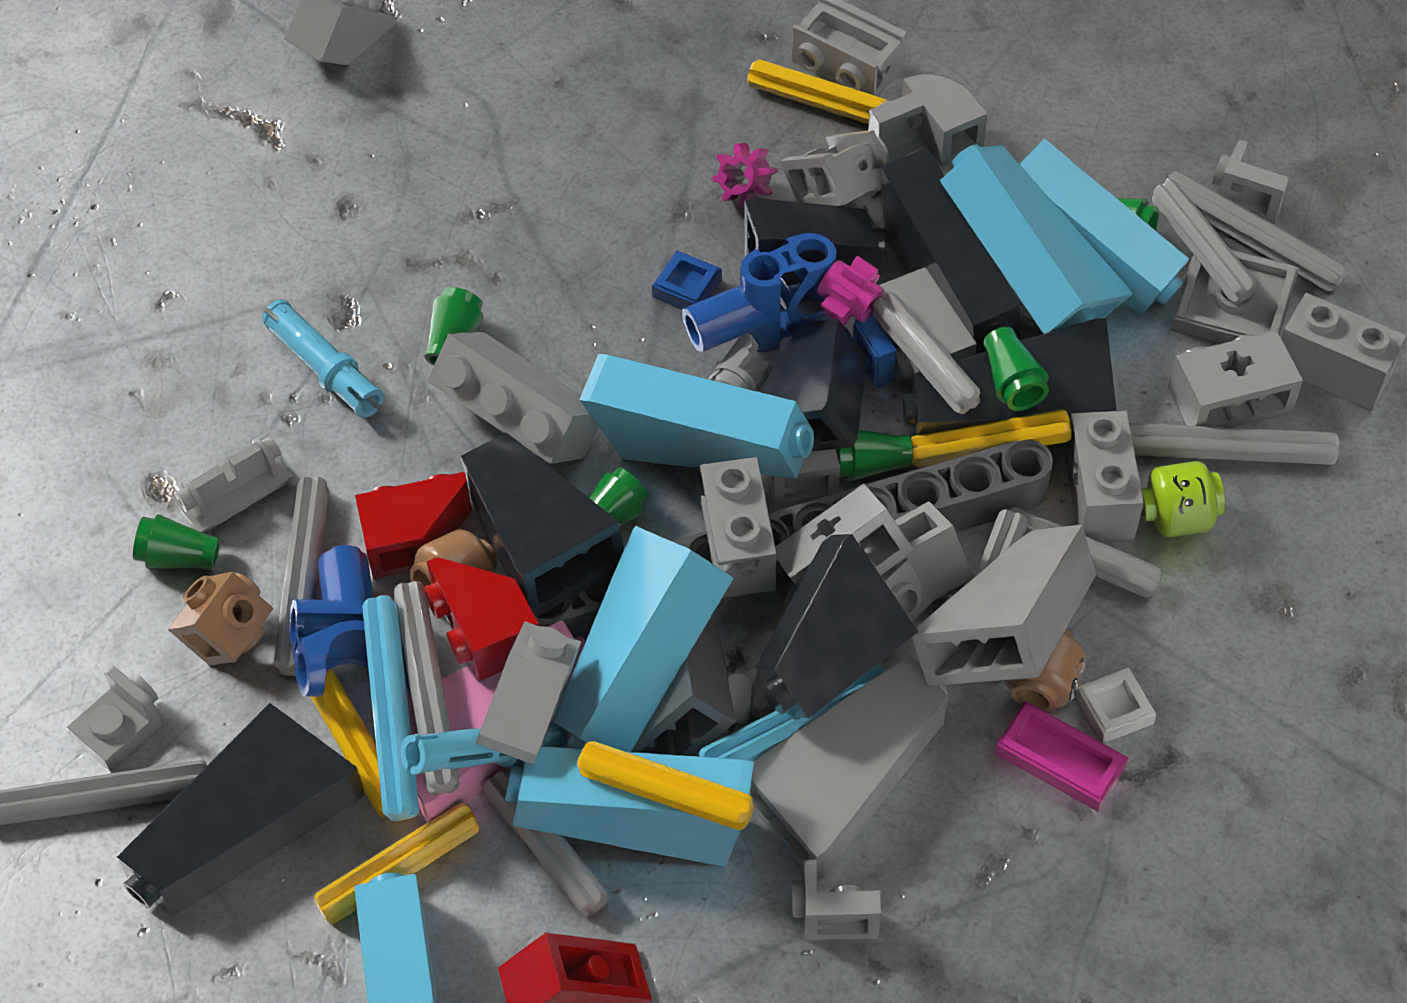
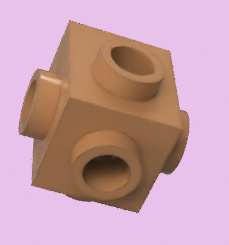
(221, 617)

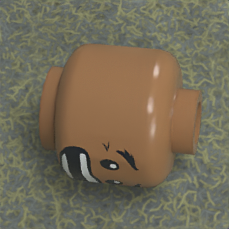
(1058, 679)

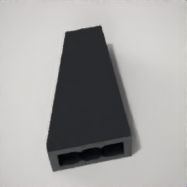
(933, 233)
(1077, 381)
(540, 523)
(239, 811)

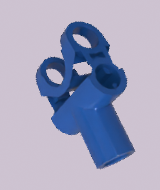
(756, 303)
(335, 622)

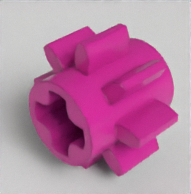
(732, 177)
(850, 290)

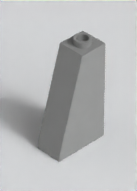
(1010, 612)
(843, 764)

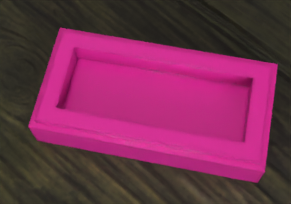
(1061, 755)

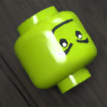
(1183, 499)

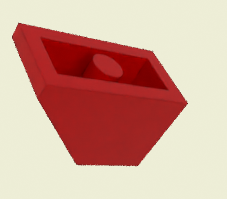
(575, 971)

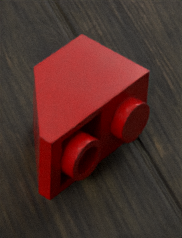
(409, 516)
(482, 611)

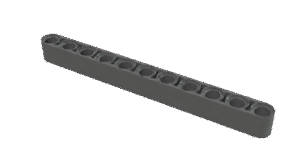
(943, 485)

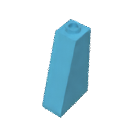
(1119, 236)
(1032, 240)
(693, 420)
(639, 640)
(563, 802)
(395, 941)

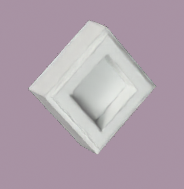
(1115, 705)

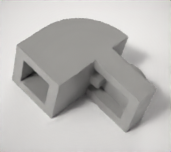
(931, 110)

